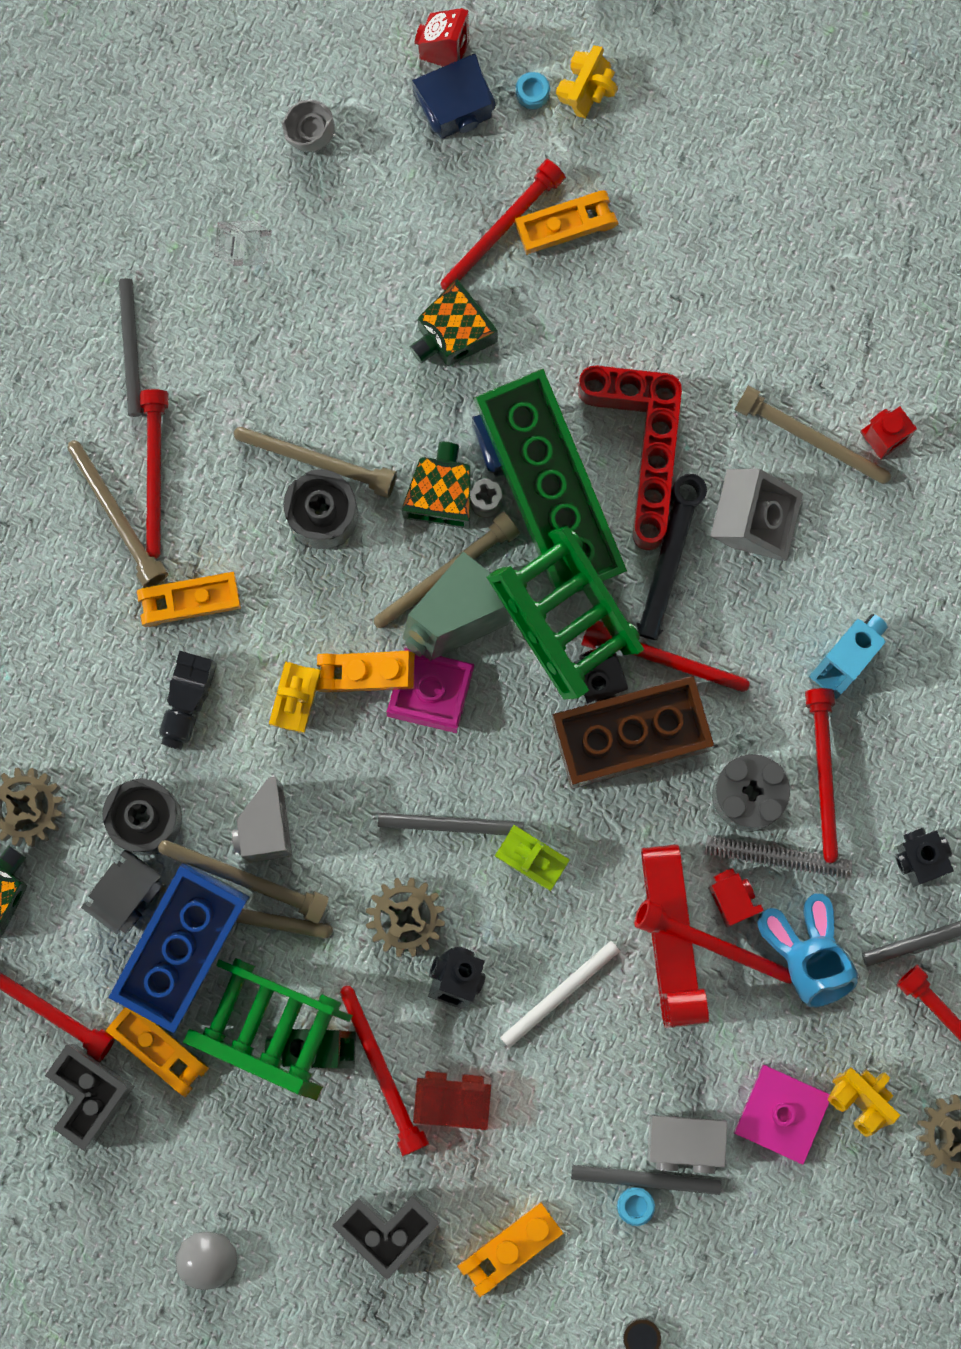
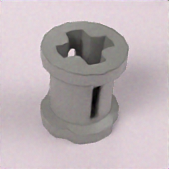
(493, 490)

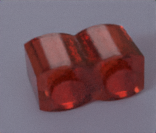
(452, 1102)

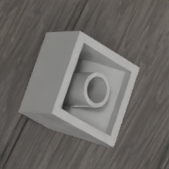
(756, 513)
(264, 825)

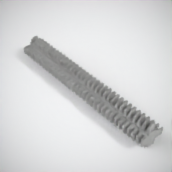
(777, 855)

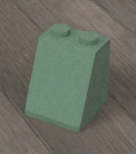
(455, 611)

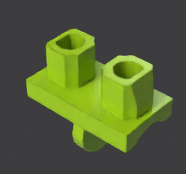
(532, 858)

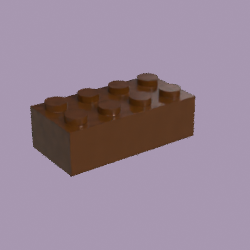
(632, 732)

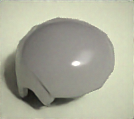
(308, 125)
(206, 1260)

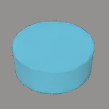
(532, 90)
(635, 1206)

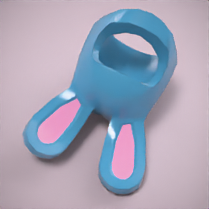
(818, 965)

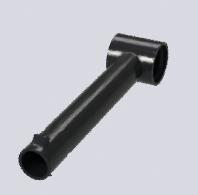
(670, 556)

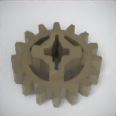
(33, 796)
(396, 932)
(945, 1125)

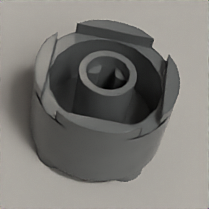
(307, 495)
(766, 778)
(135, 797)
(122, 892)

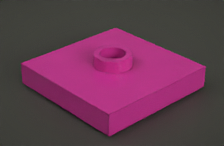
(437, 693)
(782, 1114)

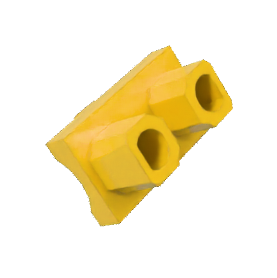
(592, 82)
(294, 697)
(869, 1095)

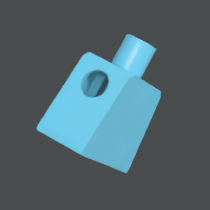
(850, 655)

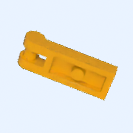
(565, 222)
(189, 599)
(366, 671)
(157, 1049)
(511, 1248)

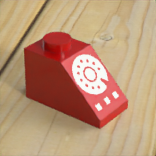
(444, 37)

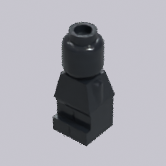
(186, 697)

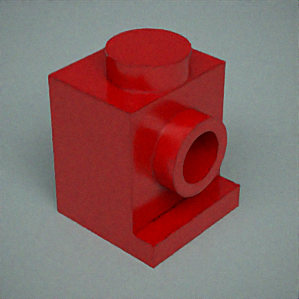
(888, 431)
(733, 897)

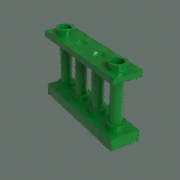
(531, 615)
(269, 1064)

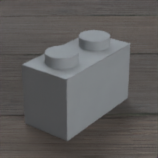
(687, 1142)

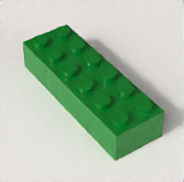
(547, 472)

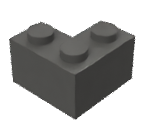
(96, 1091)
(382, 1241)

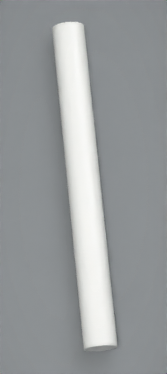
(560, 994)

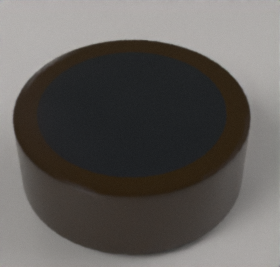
(641, 1334)

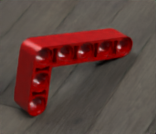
(653, 443)
(674, 957)

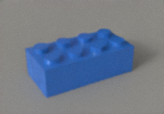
(178, 947)

